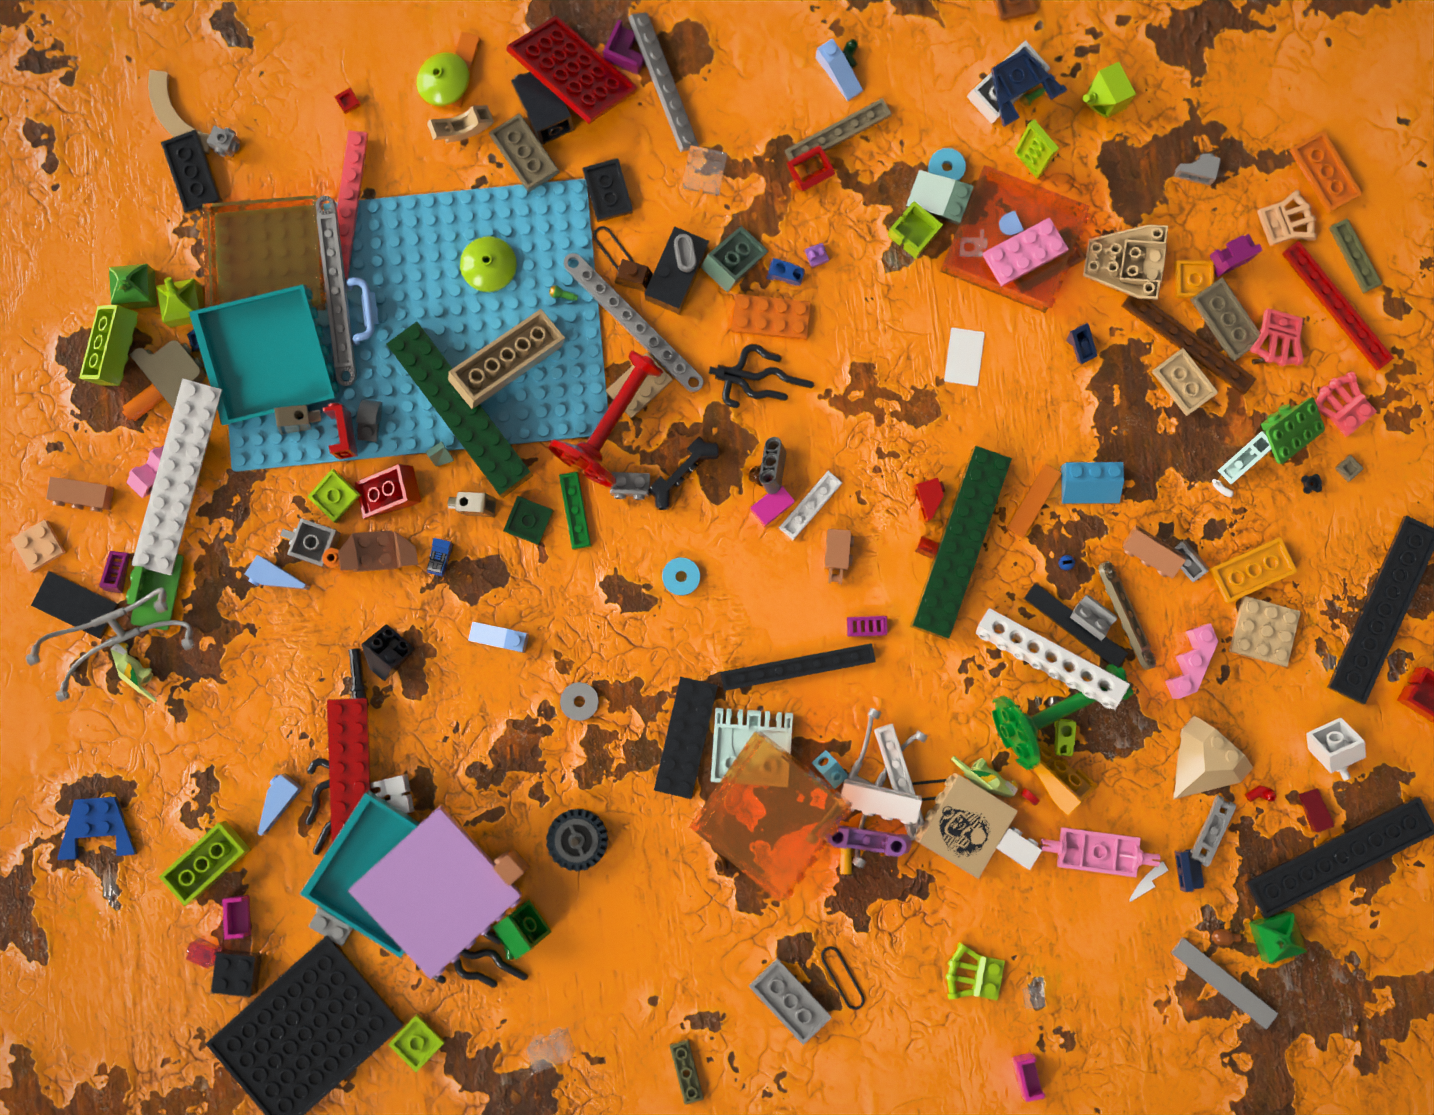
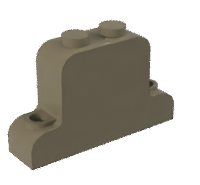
(168, 368)

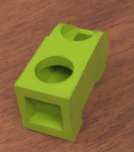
(1064, 737)

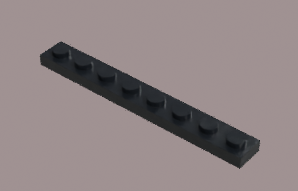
(798, 667)

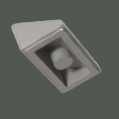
(1194, 566)

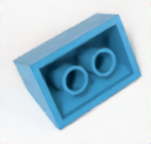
(1092, 482)

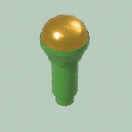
(1027, 99)
(556, 292)

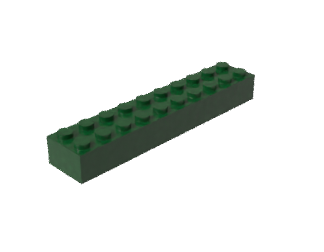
(470, 426)
(960, 542)

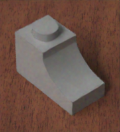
(1201, 171)

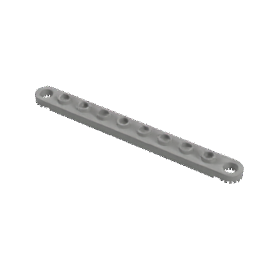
(336, 290)
(633, 322)

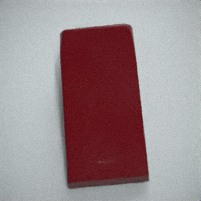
(1316, 811)

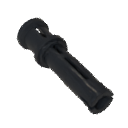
(358, 688)

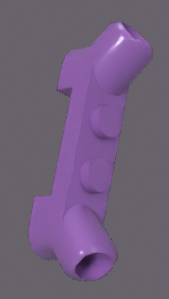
(871, 840)

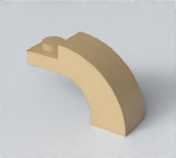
(462, 126)

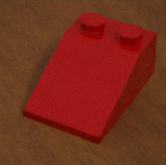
(388, 491)

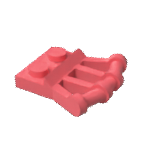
(1284, 327)
(1353, 413)

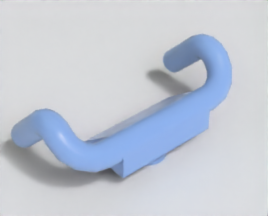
(369, 309)

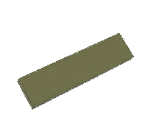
(1355, 255)

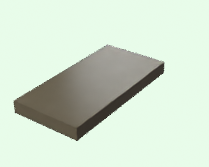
(524, 152)
(1226, 319)

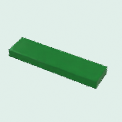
(575, 510)

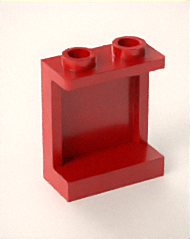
(347, 445)

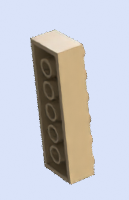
(506, 358)

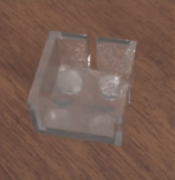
(704, 170)
(550, 1049)

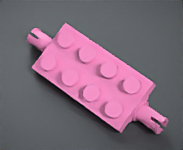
(1099, 852)

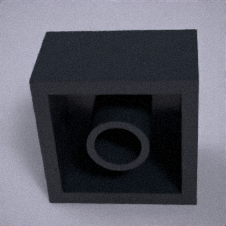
(236, 973)

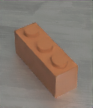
(79, 494)
(1153, 552)
(510, 866)

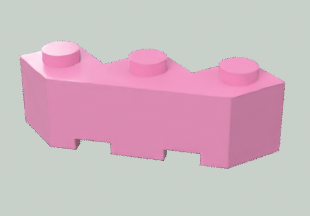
(143, 477)
(1194, 662)

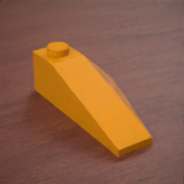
(1064, 784)

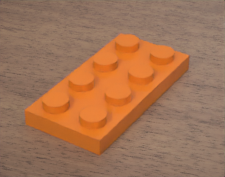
(1325, 172)
(771, 317)

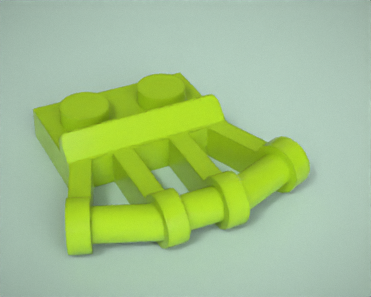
(986, 979)

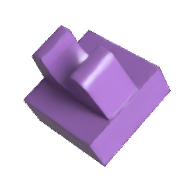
(816, 255)

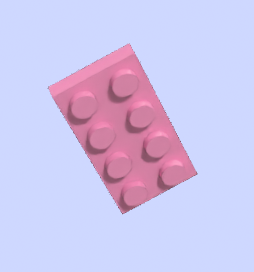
(1025, 252)

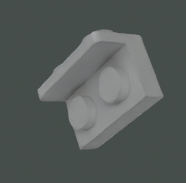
(631, 485)
(1093, 617)
(331, 926)

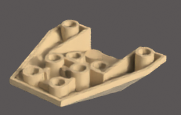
(1129, 260)

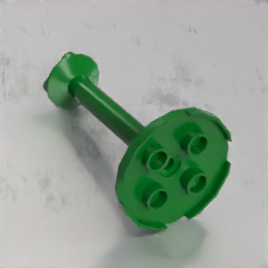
(1021, 730)

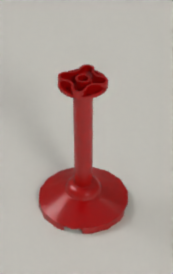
(588, 455)

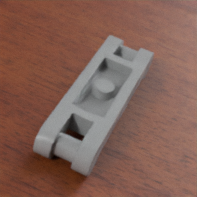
(1212, 831)

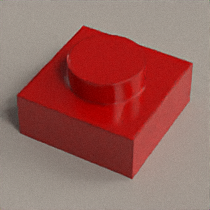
(347, 100)

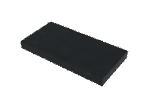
(191, 171)
(72, 603)

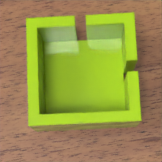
(916, 230)

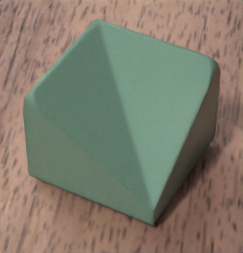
(439, 454)

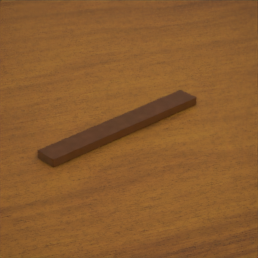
(1193, 345)

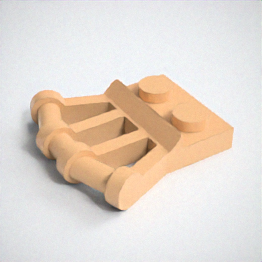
(1278, 226)

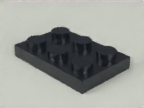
(607, 190)

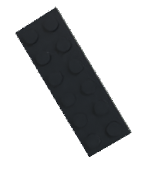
(685, 737)

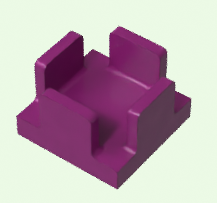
(1235, 255)

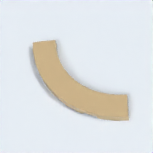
(160, 101)

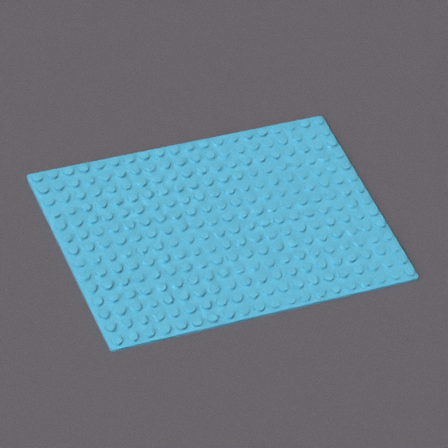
(411, 262)

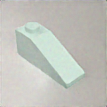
(1246, 458)

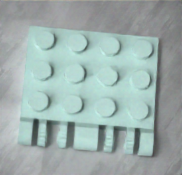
(731, 738)

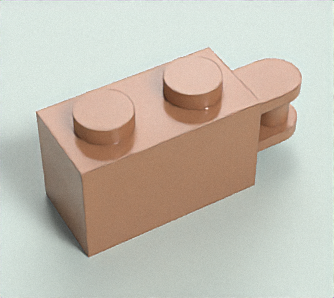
(837, 553)

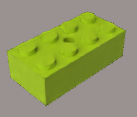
(109, 345)
(190, 875)

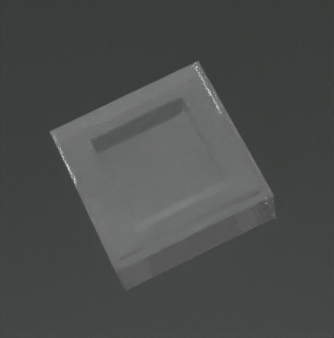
(1034, 997)

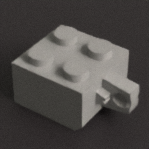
(310, 541)

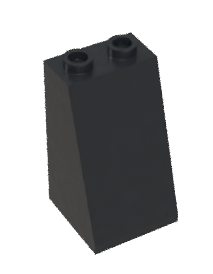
(542, 107)

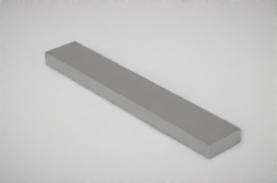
(1224, 983)

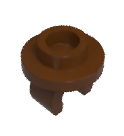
(754, 475)
(721, 865)

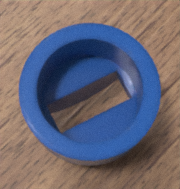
(1066, 567)

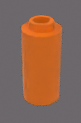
(142, 403)
(331, 558)

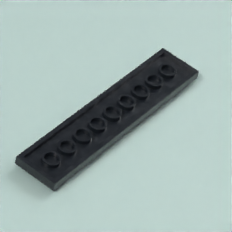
(1383, 610)
(1340, 857)

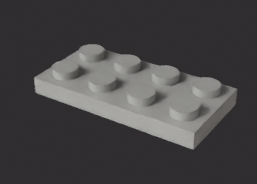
(790, 1001)

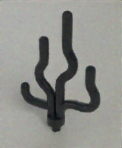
(733, 374)
(316, 804)
(479, 954)

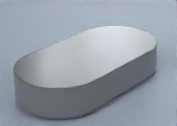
(685, 253)

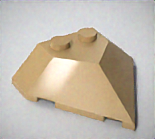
(1207, 760)

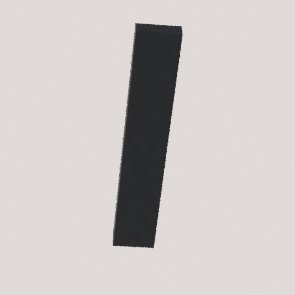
(1061, 615)

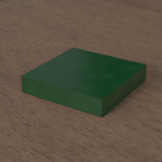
(528, 520)

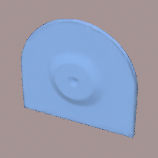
(1010, 224)

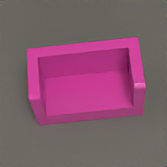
(772, 506)
(236, 917)
(1028, 1077)

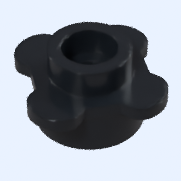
(1315, 479)

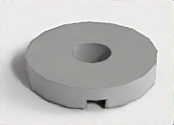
(569, 695)

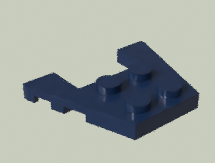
(1018, 76)

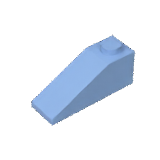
(838, 69)
(268, 574)
(498, 637)
(278, 798)

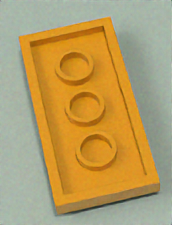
(1253, 570)

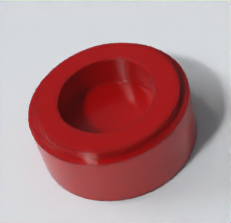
(1030, 797)

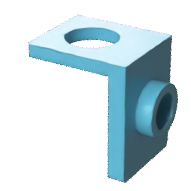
(831, 771)

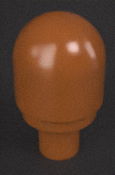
(1225, 937)

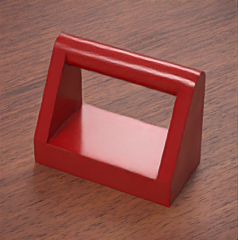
(815, 177)

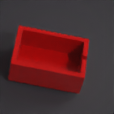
(1420, 693)

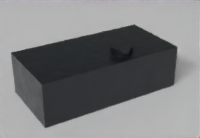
(669, 284)

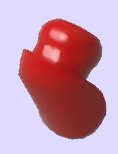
(1261, 792)

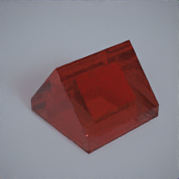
(927, 547)

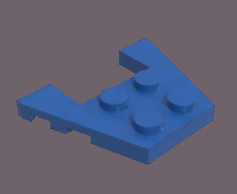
(93, 819)

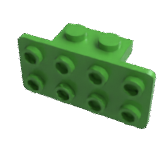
(1292, 428)
(146, 581)

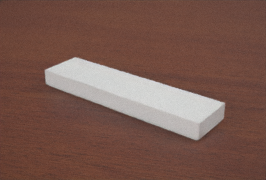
(810, 505)

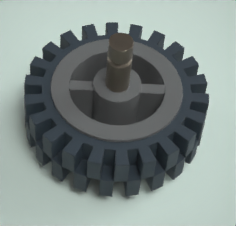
(577, 839)

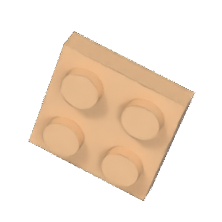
(38, 545)

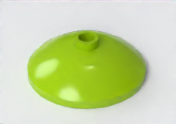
(448, 84)
(491, 275)

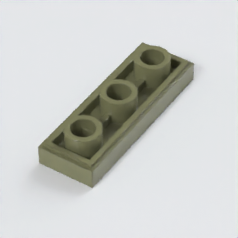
(684, 1060)

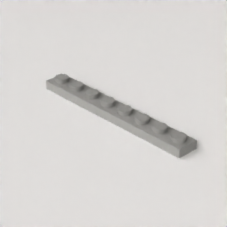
(663, 81)

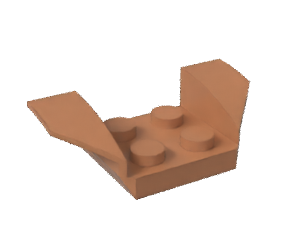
(376, 552)

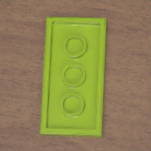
(1036, 149)

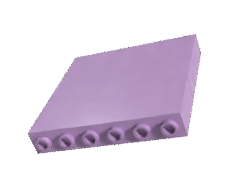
(435, 893)

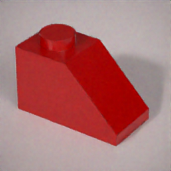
(929, 497)

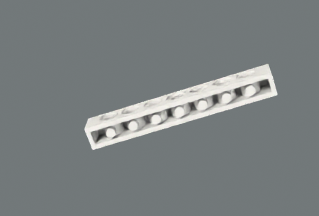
(1062, 658)

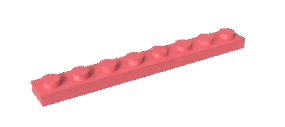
(350, 192)

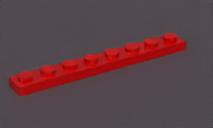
(1337, 306)

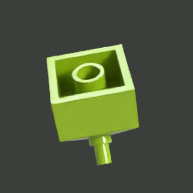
(1110, 91)
(179, 299)

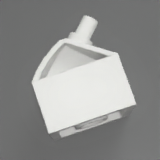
(1336, 746)

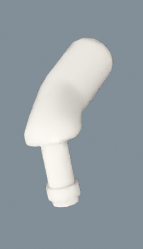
(1223, 490)

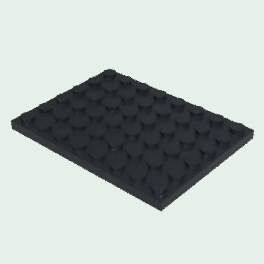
(305, 1032)

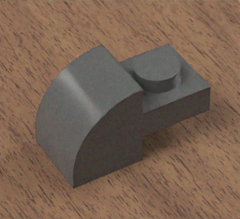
(368, 420)

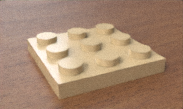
(1264, 631)

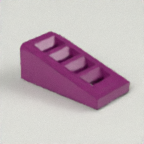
(121, 573)
(883, 626)

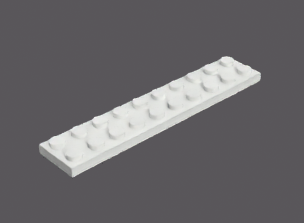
(177, 477)

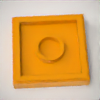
(1192, 277)

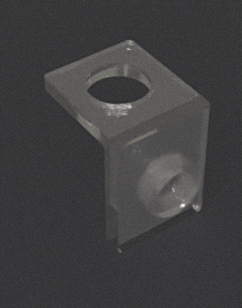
(980, 244)

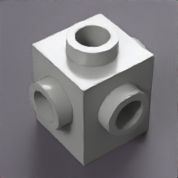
(223, 141)

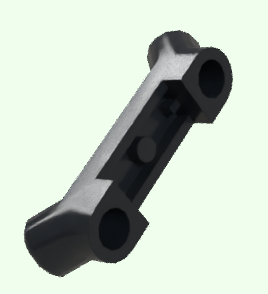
(663, 489)

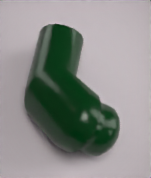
(849, 50)

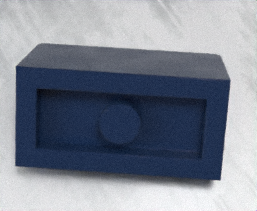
(1188, 871)

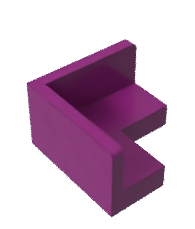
(618, 49)

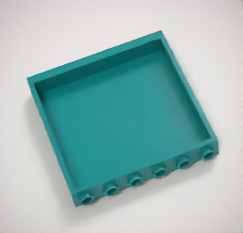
(264, 353)
(363, 841)

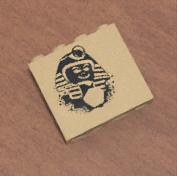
(965, 825)

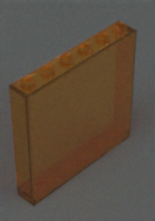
(992, 199)
(262, 248)
(771, 816)

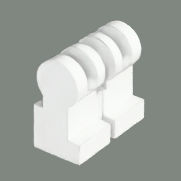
(396, 787)

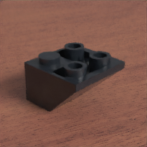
(386, 652)

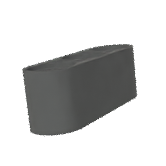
(772, 465)

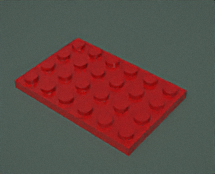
(572, 69)

